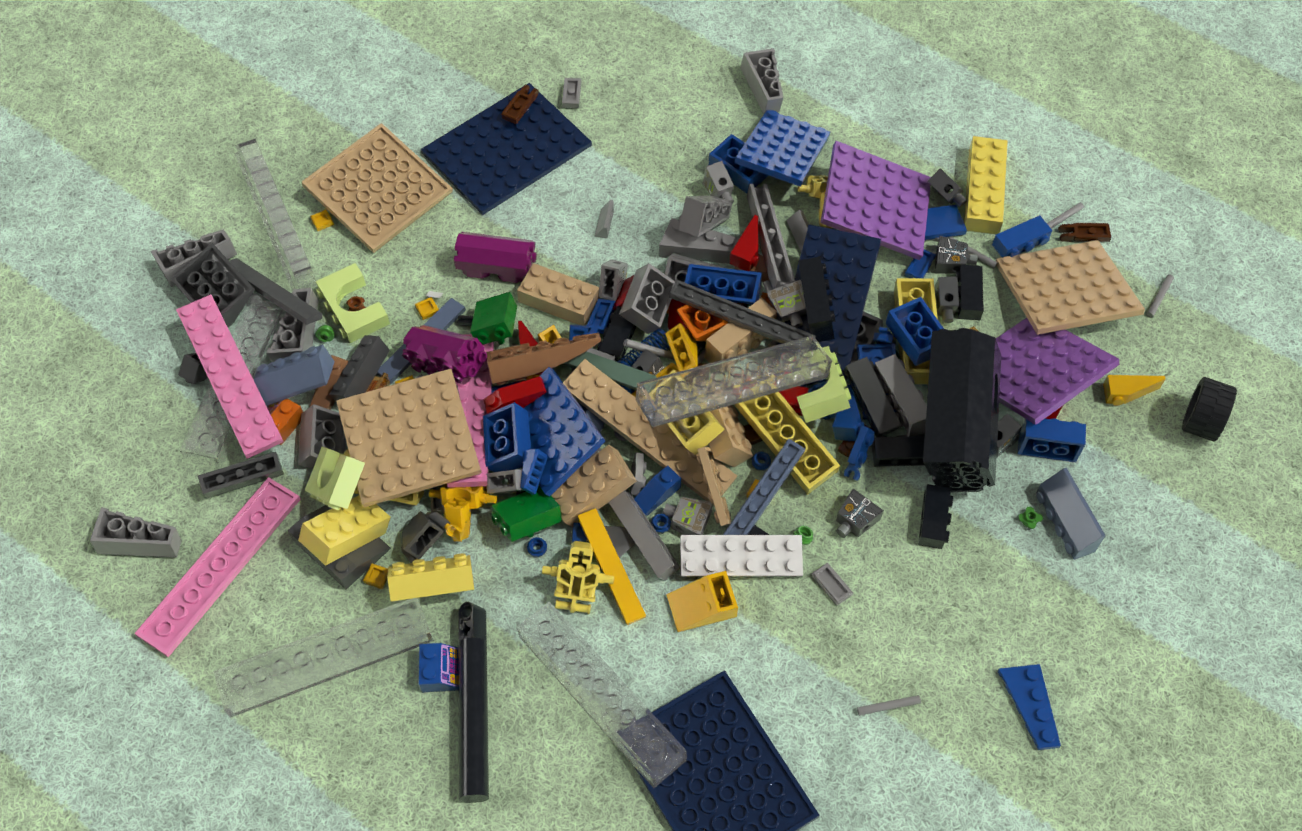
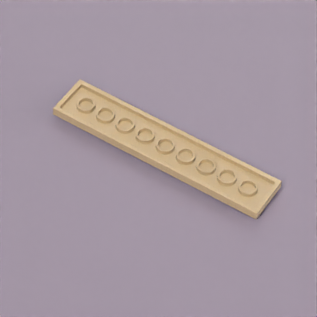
(624, 415)

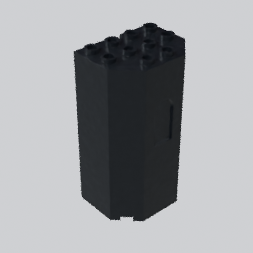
(962, 410)

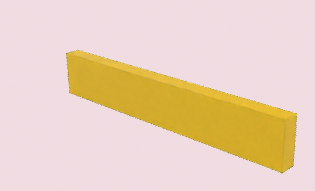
(611, 565)

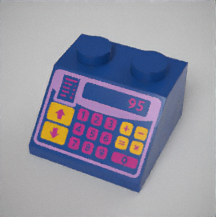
(438, 667)

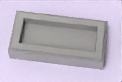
(832, 584)

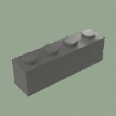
(360, 368)
(872, 397)
(240, 475)

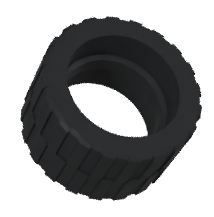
(1209, 409)

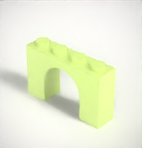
(352, 323)
(829, 398)
(334, 478)

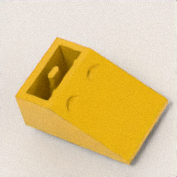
(703, 602)

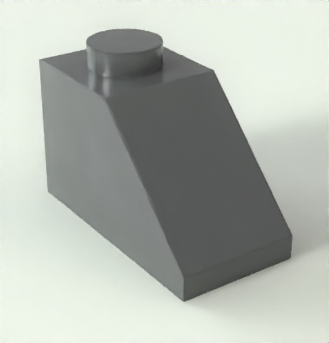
(192, 369)

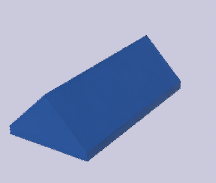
(726, 283)

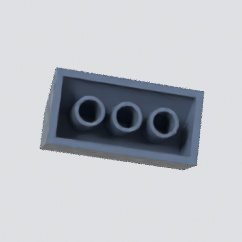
(294, 374)
(1070, 514)

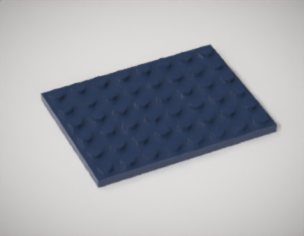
(498, 159)
(731, 767)

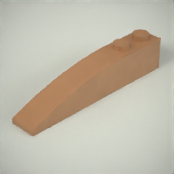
(526, 360)

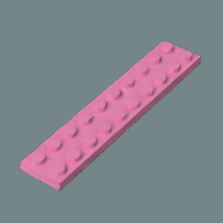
(229, 376)
(472, 392)
(217, 567)

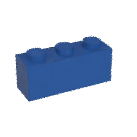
(1022, 237)

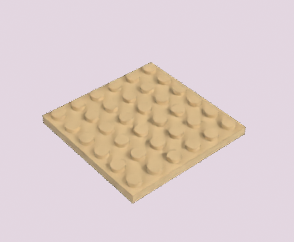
(377, 187)
(1069, 287)
(408, 437)

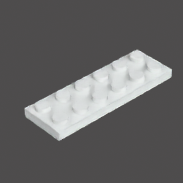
(741, 555)

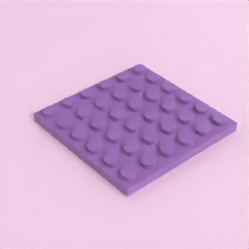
(876, 199)
(1046, 369)

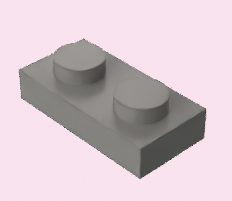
(571, 93)
(638, 469)

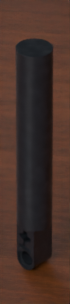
(473, 704)

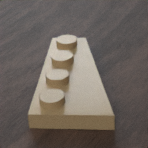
(715, 485)

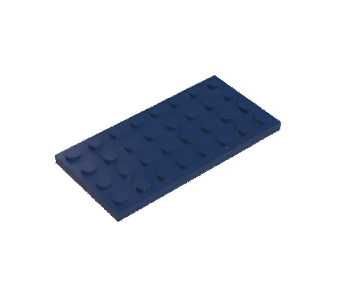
(850, 269)

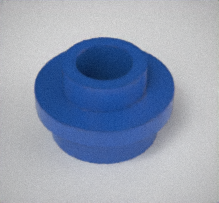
(761, 456)
(661, 518)
(534, 542)

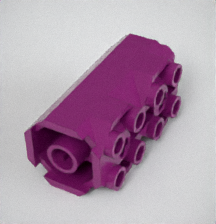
(489, 254)
(441, 350)

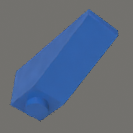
(848, 422)
(658, 490)

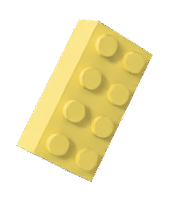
(696, 430)
(343, 530)
(430, 577)

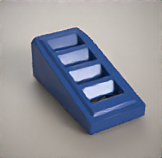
(532, 470)

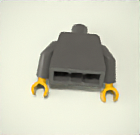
(423, 533)

